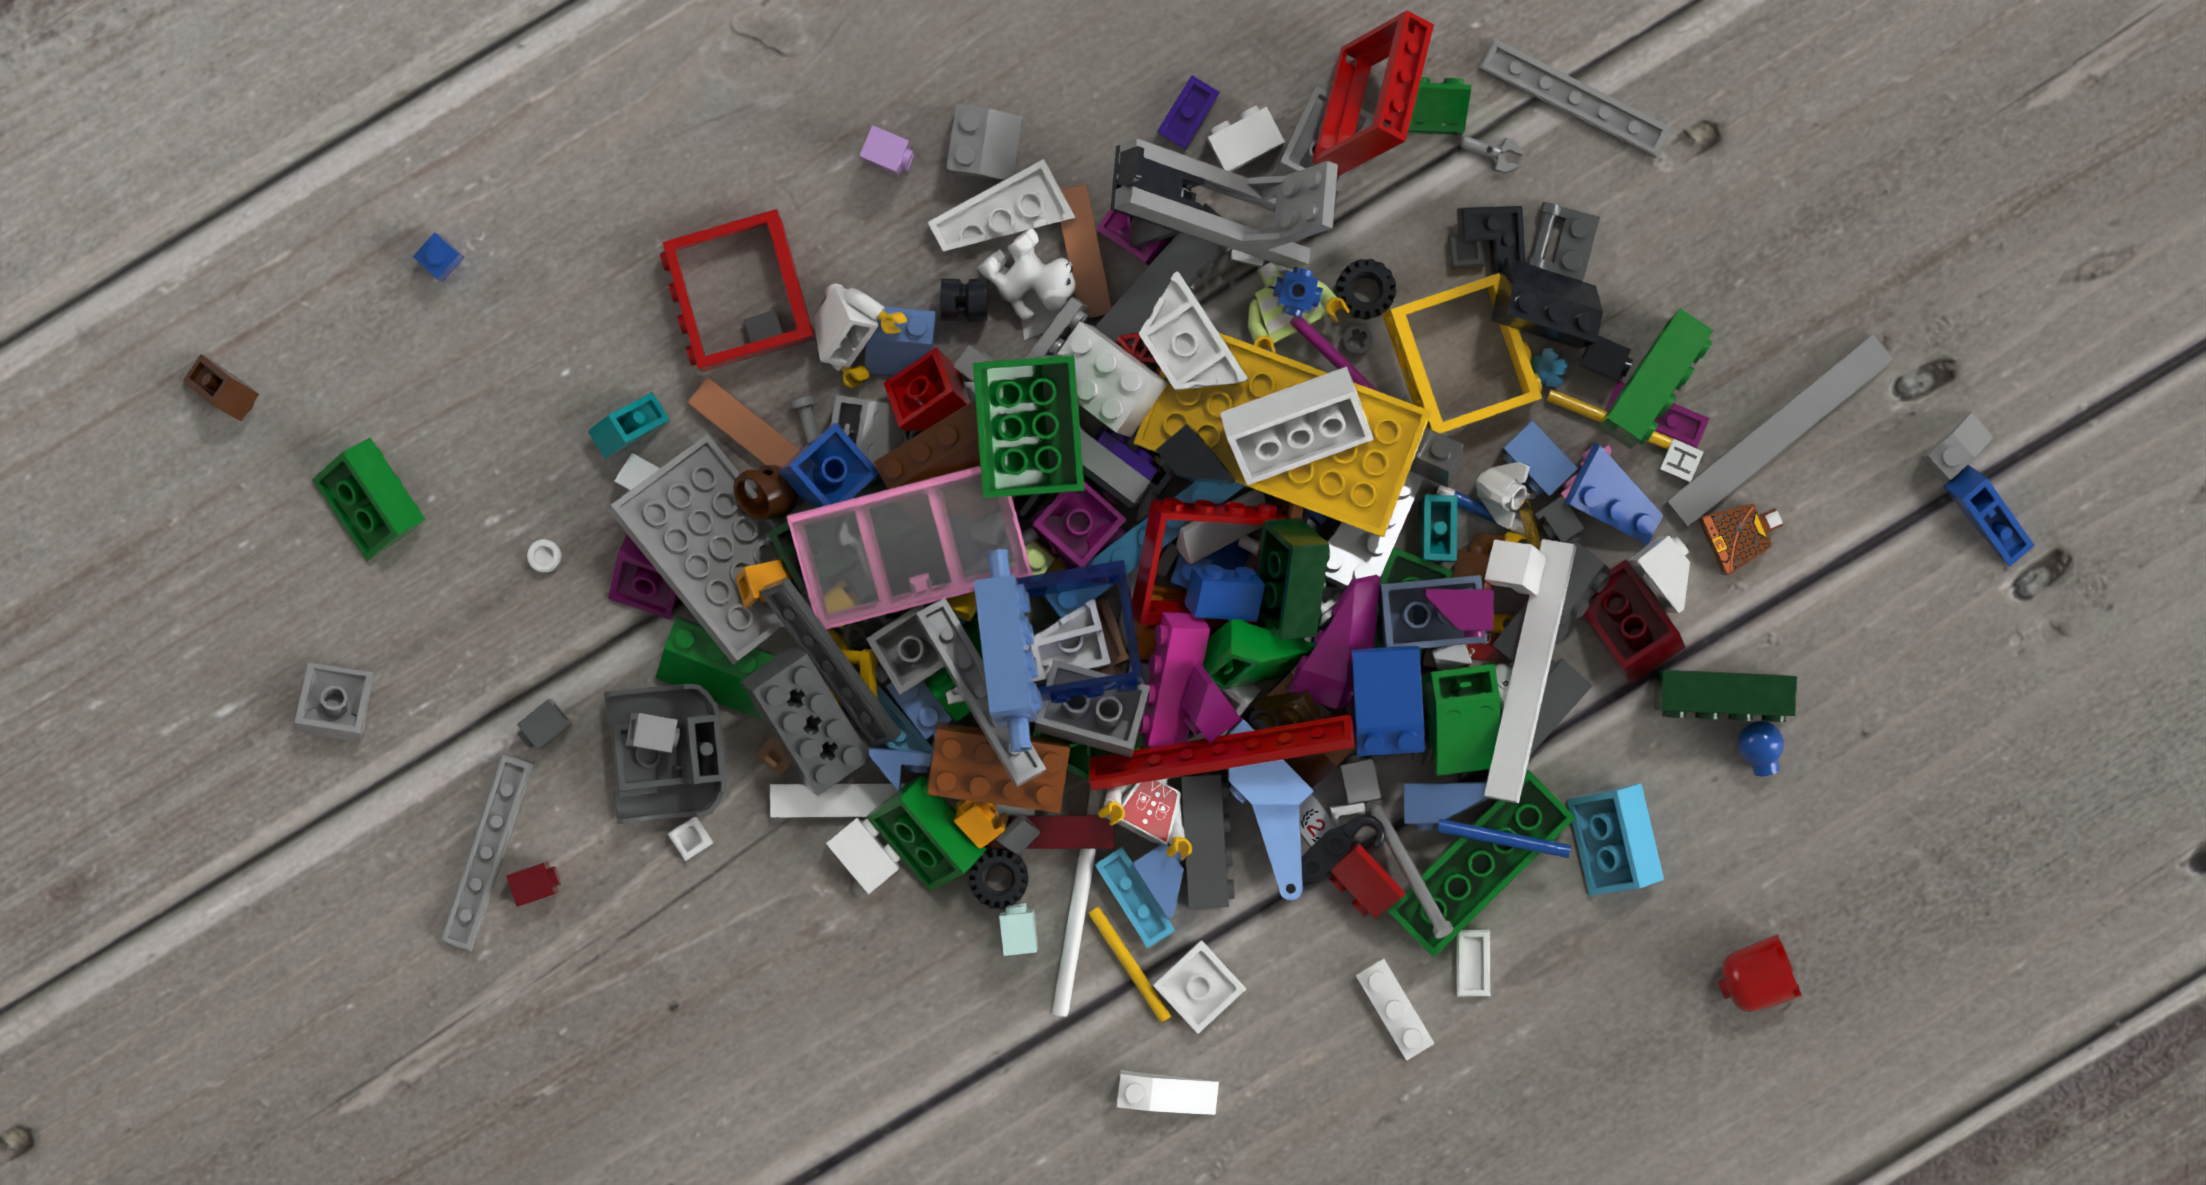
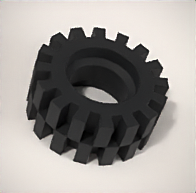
(1380, 274)
(994, 898)

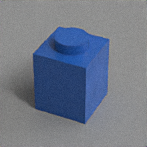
(438, 257)

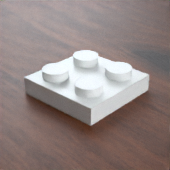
(1199, 986)

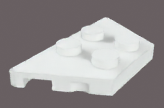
(1188, 342)

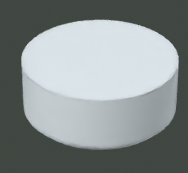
(544, 555)

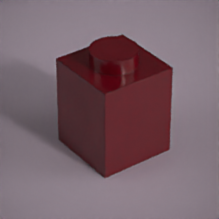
(534, 883)

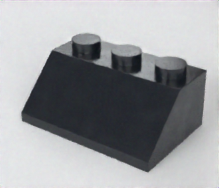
(1547, 304)

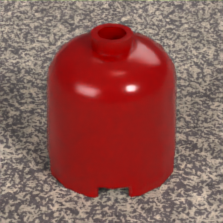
(1759, 976)

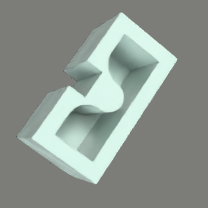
(1018, 930)

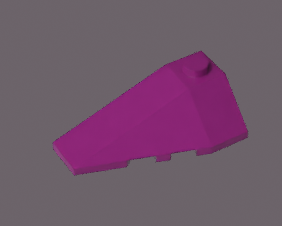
(1329, 666)

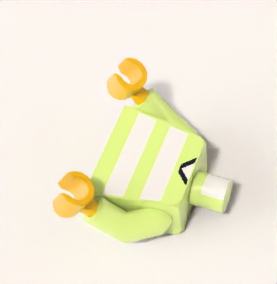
(1266, 319)

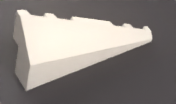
(1072, 640)

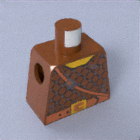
(1739, 535)

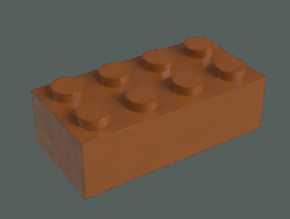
(969, 769)

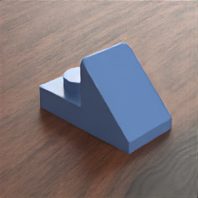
(891, 762)

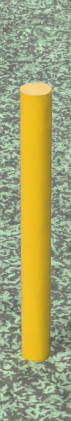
(1597, 414)
(1129, 964)

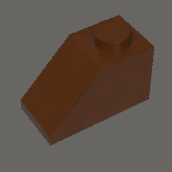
(221, 388)

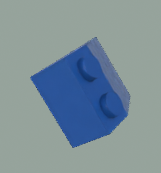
(1387, 701)

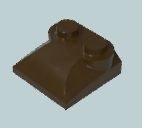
(1283, 710)

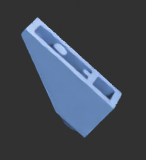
(1433, 801)

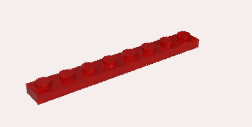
(1222, 753)

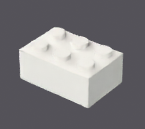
(1111, 380)

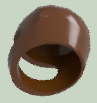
(774, 494)

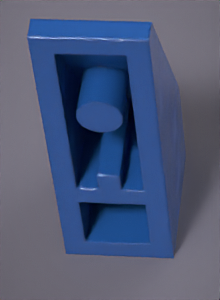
(1989, 514)

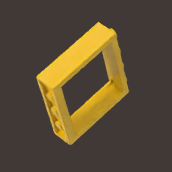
(1416, 376)

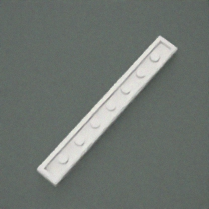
(1530, 675)
(845, 800)

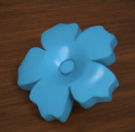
(1549, 367)

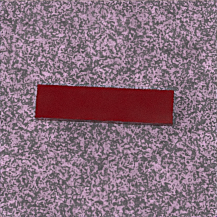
(1067, 832)

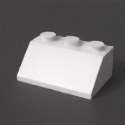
(1664, 571)

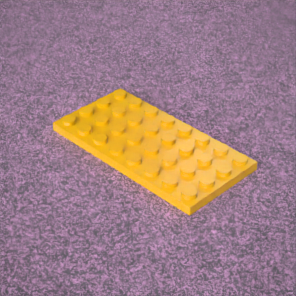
(1349, 486)

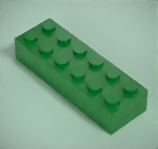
(1476, 871)

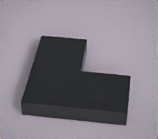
(1499, 226)

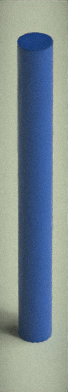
(1503, 838)

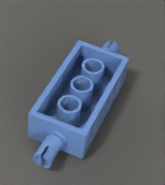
(1006, 651)

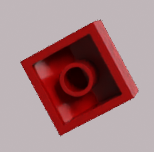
(926, 392)
(1366, 882)

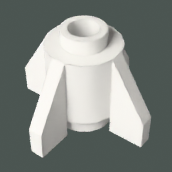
(1503, 490)

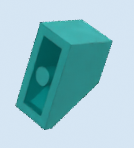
(628, 425)
(1438, 527)

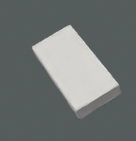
(1473, 962)

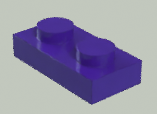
(1188, 112)
(1138, 459)

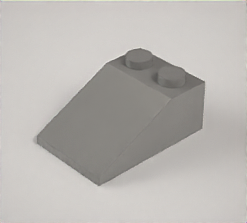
(1303, 140)

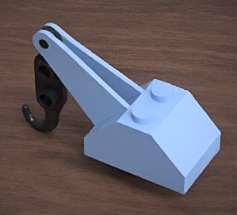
(1275, 798)

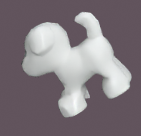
(1051, 281)

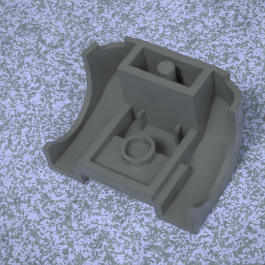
(674, 783)

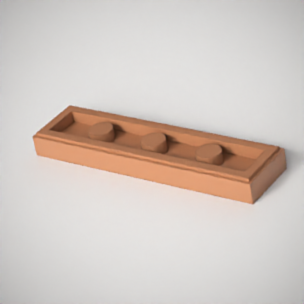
(1084, 253)
(742, 424)

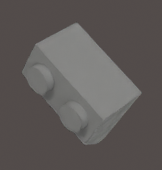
(984, 143)
(905, 651)

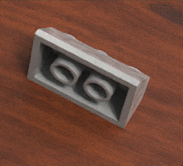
(1098, 722)

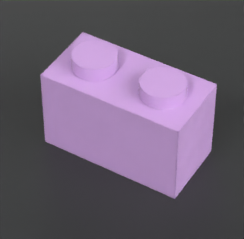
(887, 152)

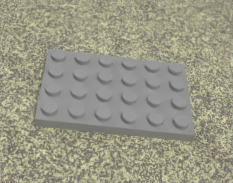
(701, 540)

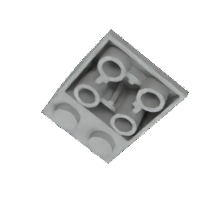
(868, 425)

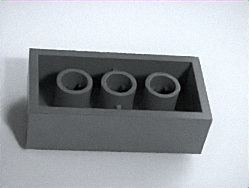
(802, 739)

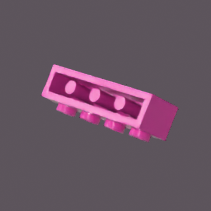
(1179, 647)

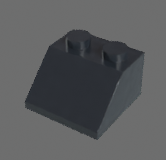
(1192, 459)

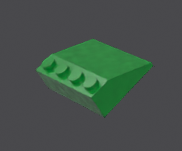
(1028, 425)

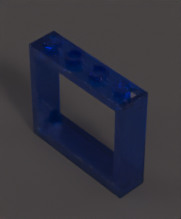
(1084, 578)

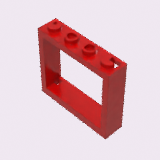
(1406, 44)
(687, 319)
(1150, 611)

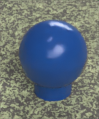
(1761, 747)

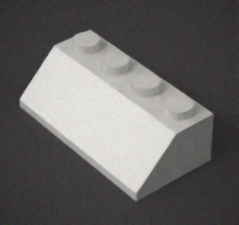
(1296, 426)

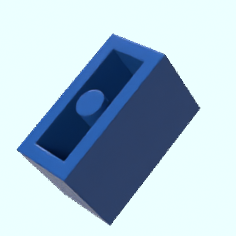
(1224, 593)

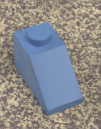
(1162, 876)

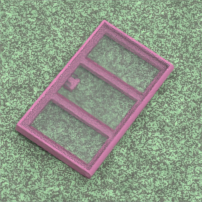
(904, 546)

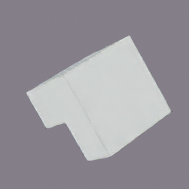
(1516, 566)

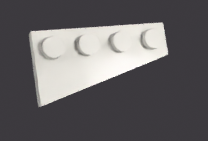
(1012, 206)

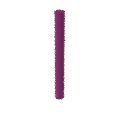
(1328, 351)

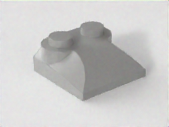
(334, 702)

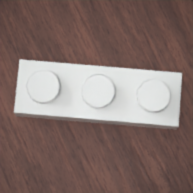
(1394, 1009)

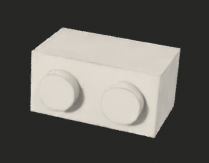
(1246, 139)
(864, 854)

